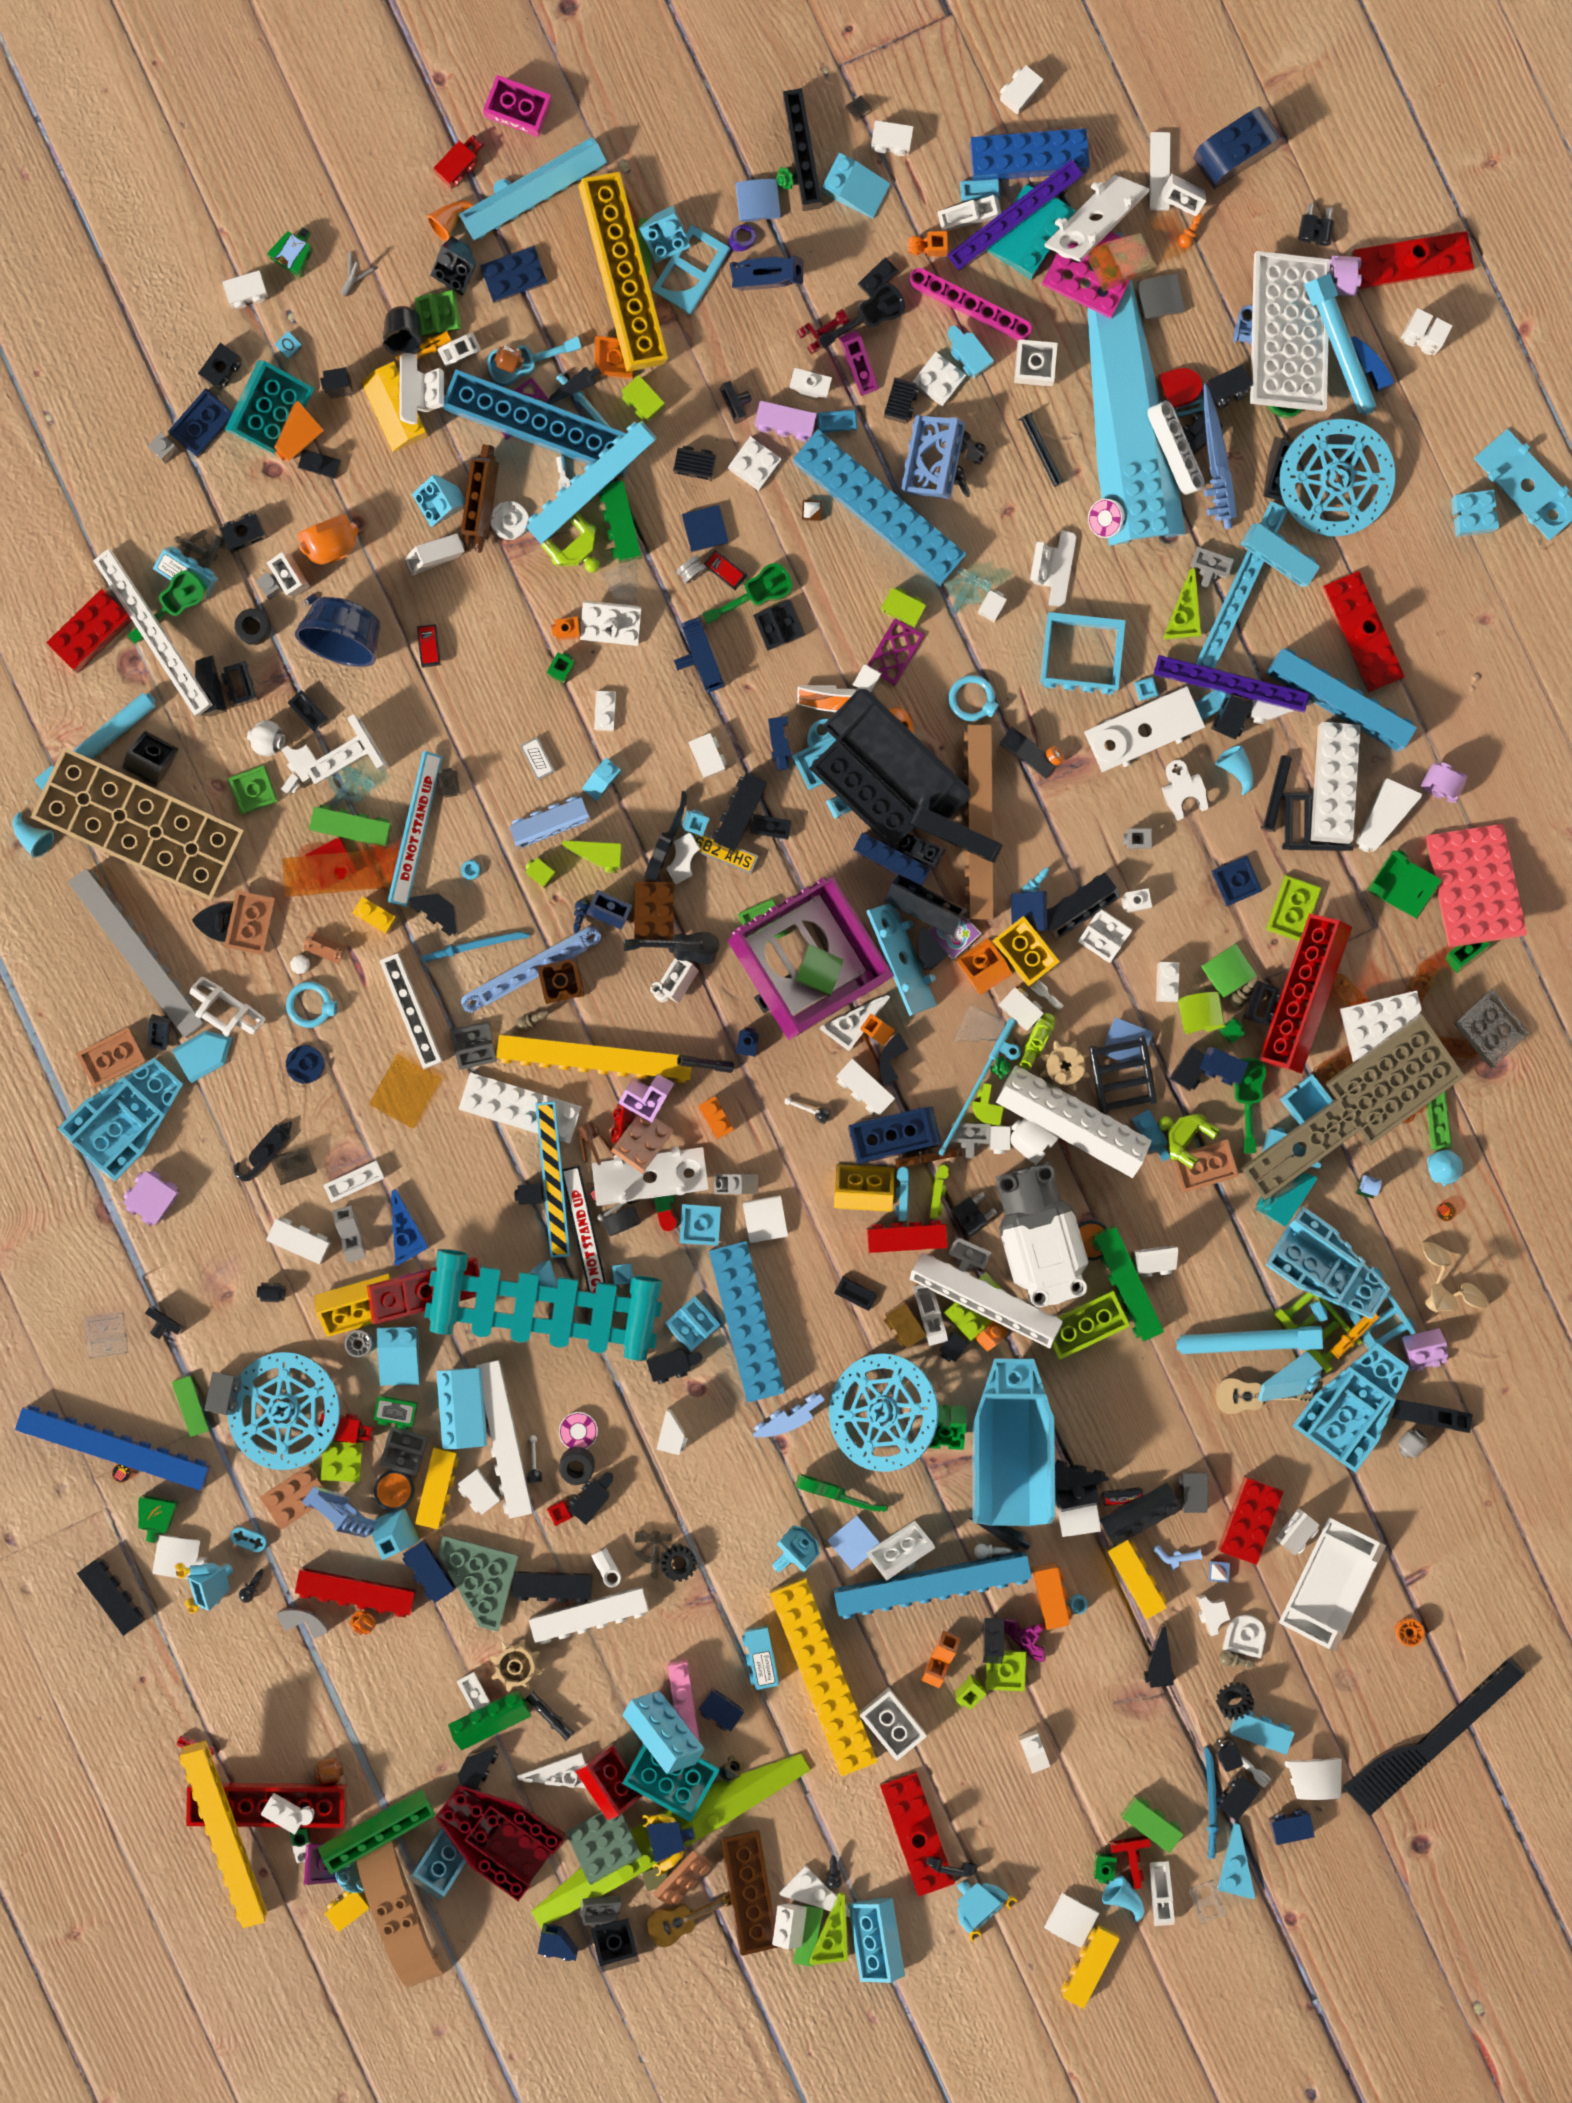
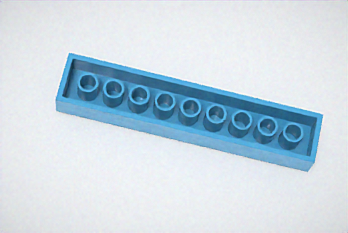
(528, 419)
(879, 508)
(931, 1584)

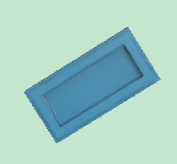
(837, 421)

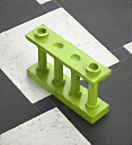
(1285, 1318)

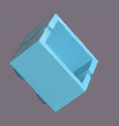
(1476, 513)
(1305, 1099)

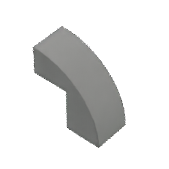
(349, 1233)
(294, 1616)

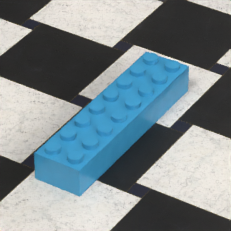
(1341, 700)
(746, 1321)

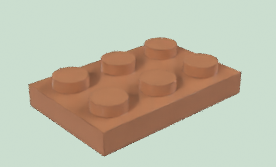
(249, 922)
(111, 1057)
(642, 1142)
(1213, 1166)
(286, 1499)
(683, 1878)

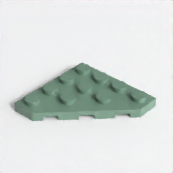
(481, 1577)

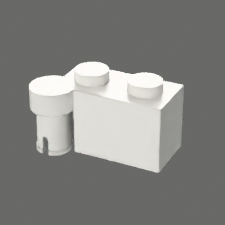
(675, 981)
(287, 1814)

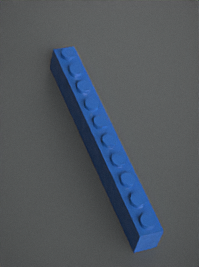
(112, 1447)

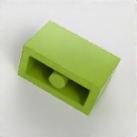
(642, 399)
(903, 607)

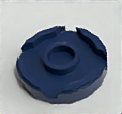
(305, 1064)

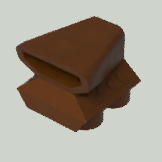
(561, 980)

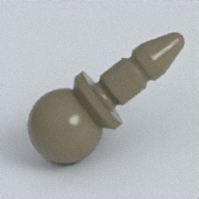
(1238, 998)
(525, 1023)
(1227, 1658)

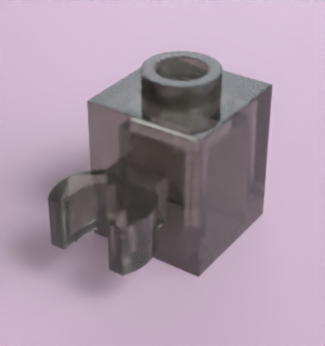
(449, 783)

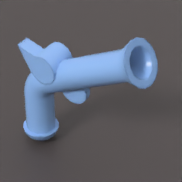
(1177, 1556)

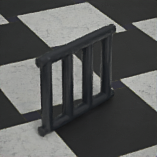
(1307, 845)
(1098, 1070)

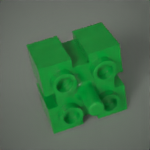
(950, 1427)

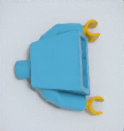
(207, 1584)
(979, 1905)

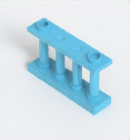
(1407, 1323)

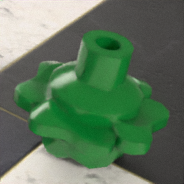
(786, 178)
(1001, 1067)

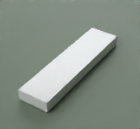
(1159, 169)

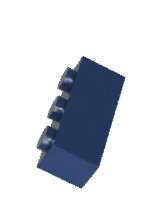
(428, 1571)

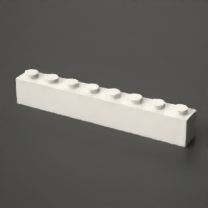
(986, 1300)
(505, 1441)

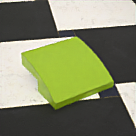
(1201, 1012)

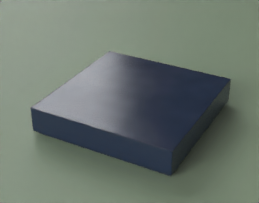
(705, 528)
(1236, 881)
(1031, 906)

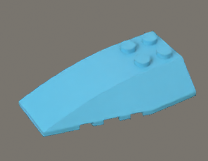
(122, 1118)
(1323, 1264)
(1354, 1407)

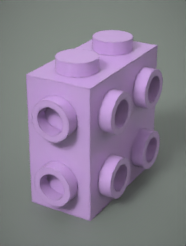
(150, 1197)

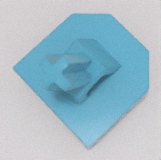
(797, 1548)

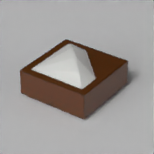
(811, 510)

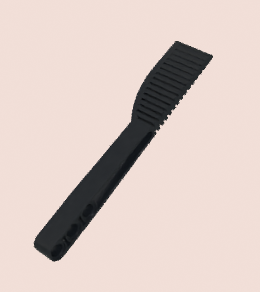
(1397, 1766)

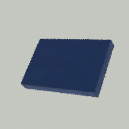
(201, 423)

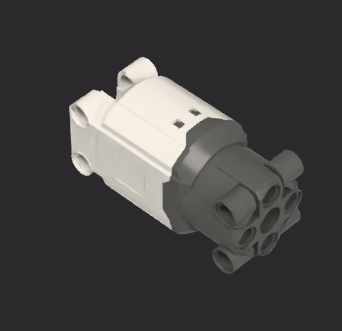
(1041, 1236)

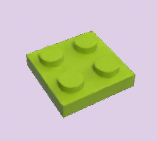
(342, 1462)
(1009, 1674)

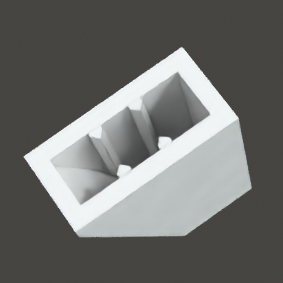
(434, 554)

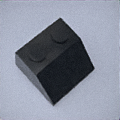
(150, 758)
(615, 1945)

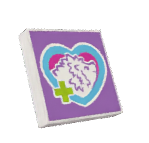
(956, 944)

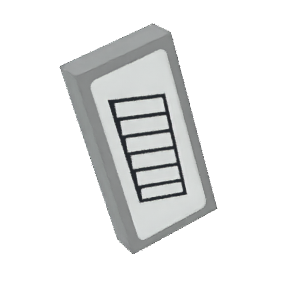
(537, 758)

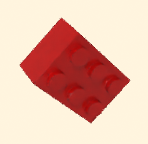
(604, 1780)

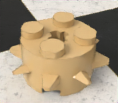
(1069, 1055)
(512, 1675)

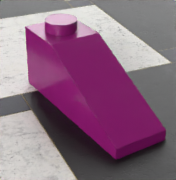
(858, 362)

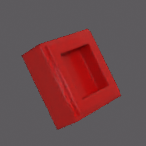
(559, 1512)

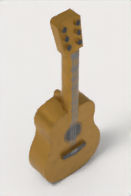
(670, 1924)

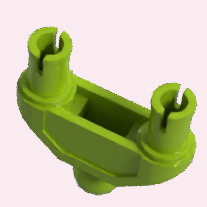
(579, 550)
(1037, 1039)
(1183, 1132)

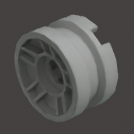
(691, 569)
(350, 1343)

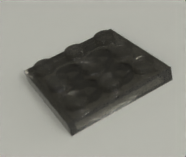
(1491, 1028)

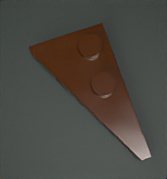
(924, 1156)

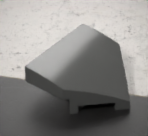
(600, 1910)

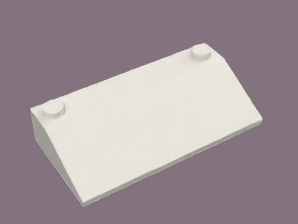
(1332, 1584)

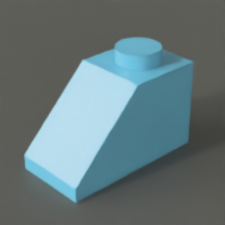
(601, 779)

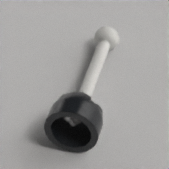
(820, 1114)
(534, 1474)

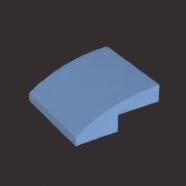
(758, 199)
(1124, 1031)

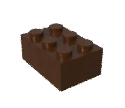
(654, 910)

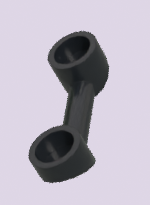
(967, 1869)

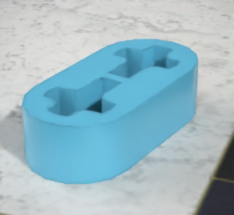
(250, 1534)

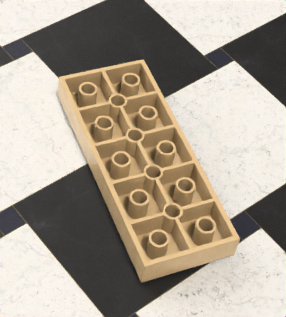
(137, 824)

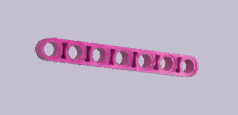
(965, 296)

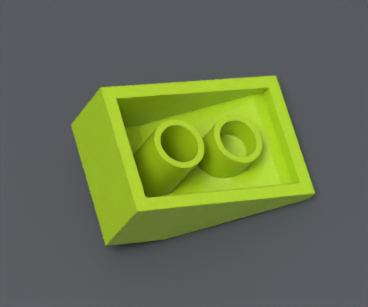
(604, 855)
(967, 1320)

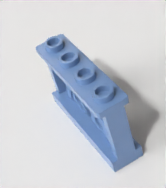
(920, 444)
(339, 1512)

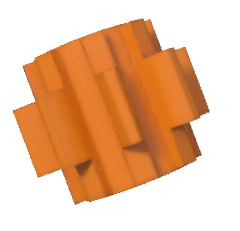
(362, 1622)

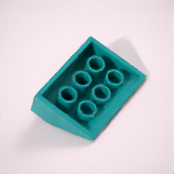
(1025, 245)
(266, 405)
(677, 1791)

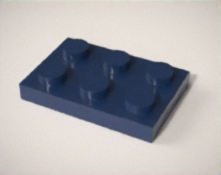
(514, 274)

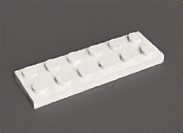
(515, 1105)

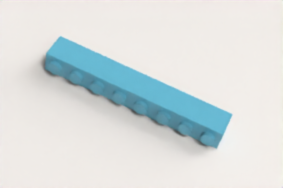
(533, 188)
(591, 482)

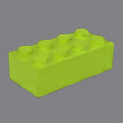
(1089, 1324)

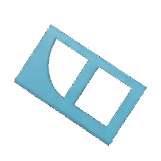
(688, 299)

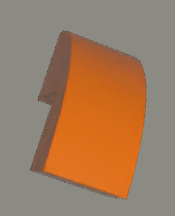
(940, 1659)

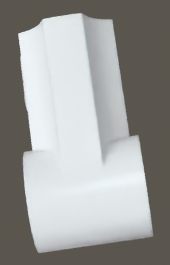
(606, 1565)

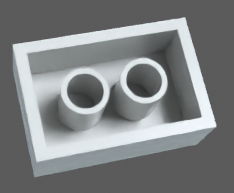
(892, 1724)

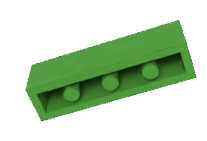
(350, 826)

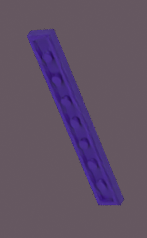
(1015, 214)
(1231, 683)

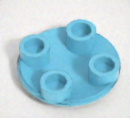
(349, 1878)

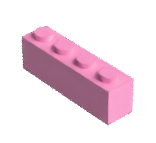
(683, 1694)

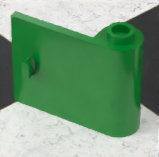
(1402, 883)

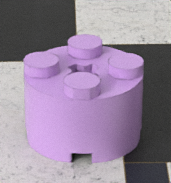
(1345, 274)
(1444, 782)

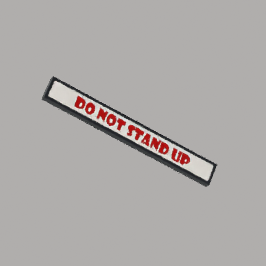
(583, 1227)

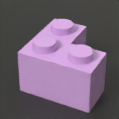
(646, 1100)

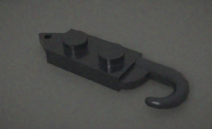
(265, 1150)

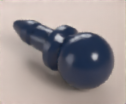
(581, 908)

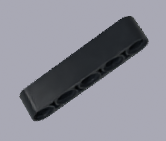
(955, 834)

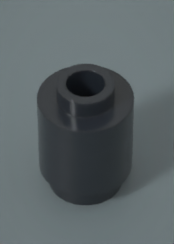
(271, 1292)

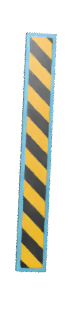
(553, 1179)

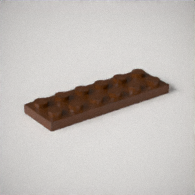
(749, 1892)

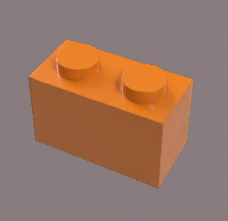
(716, 1117)

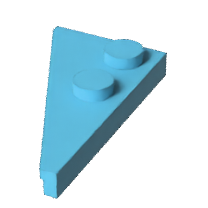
(1235, 1873)

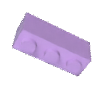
(785, 421)

